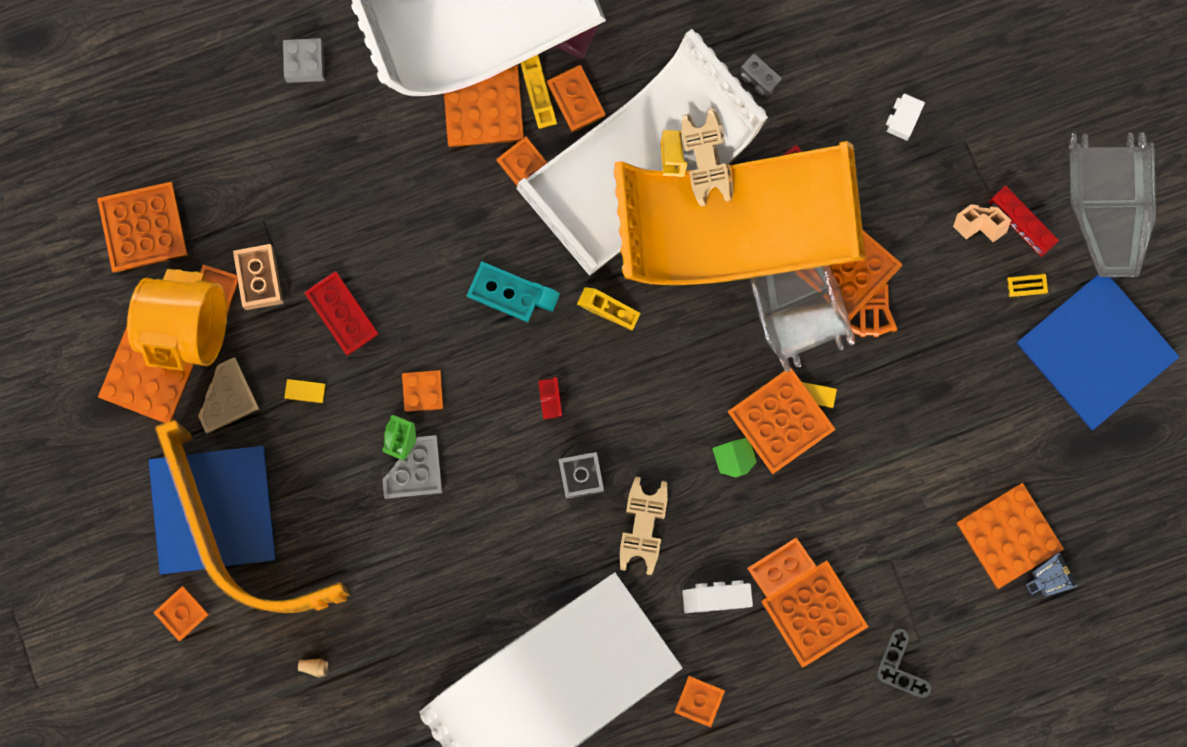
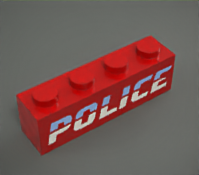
(1024, 221)

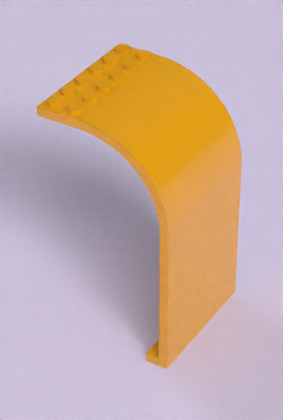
(781, 219)
(172, 437)

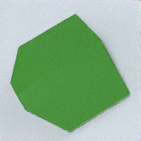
(399, 437)
(735, 457)

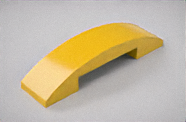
(538, 92)

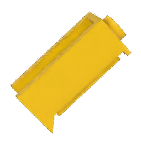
(672, 153)

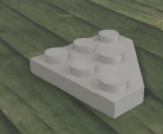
(417, 473)

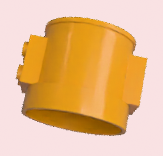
(177, 320)

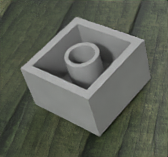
(303, 60)
(581, 475)

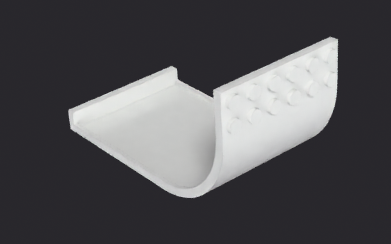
(458, 43)
(578, 185)
(558, 677)

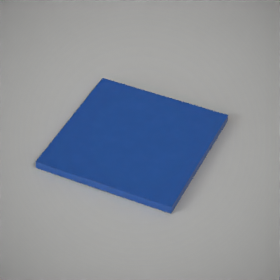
(1097, 350)
(235, 502)

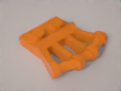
(876, 303)

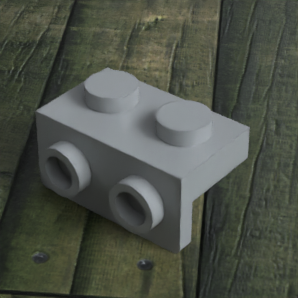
(760, 75)

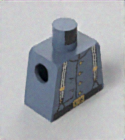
(1051, 577)

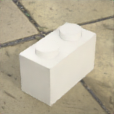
(905, 117)

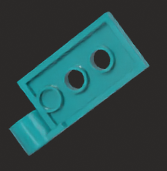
(526, 293)

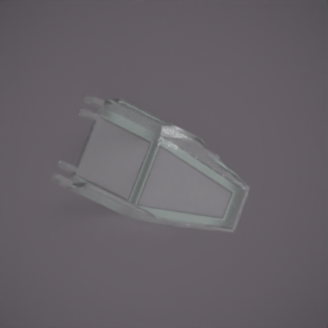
(1114, 202)
(801, 311)

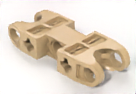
(707, 157)
(643, 525)

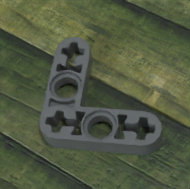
(893, 667)

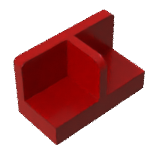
(550, 398)

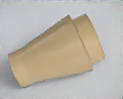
(314, 667)

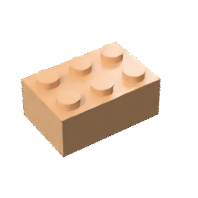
(258, 277)

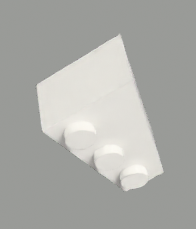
(717, 597)

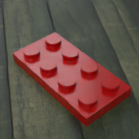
(341, 313)

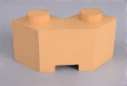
(989, 221)

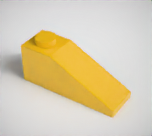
(608, 308)

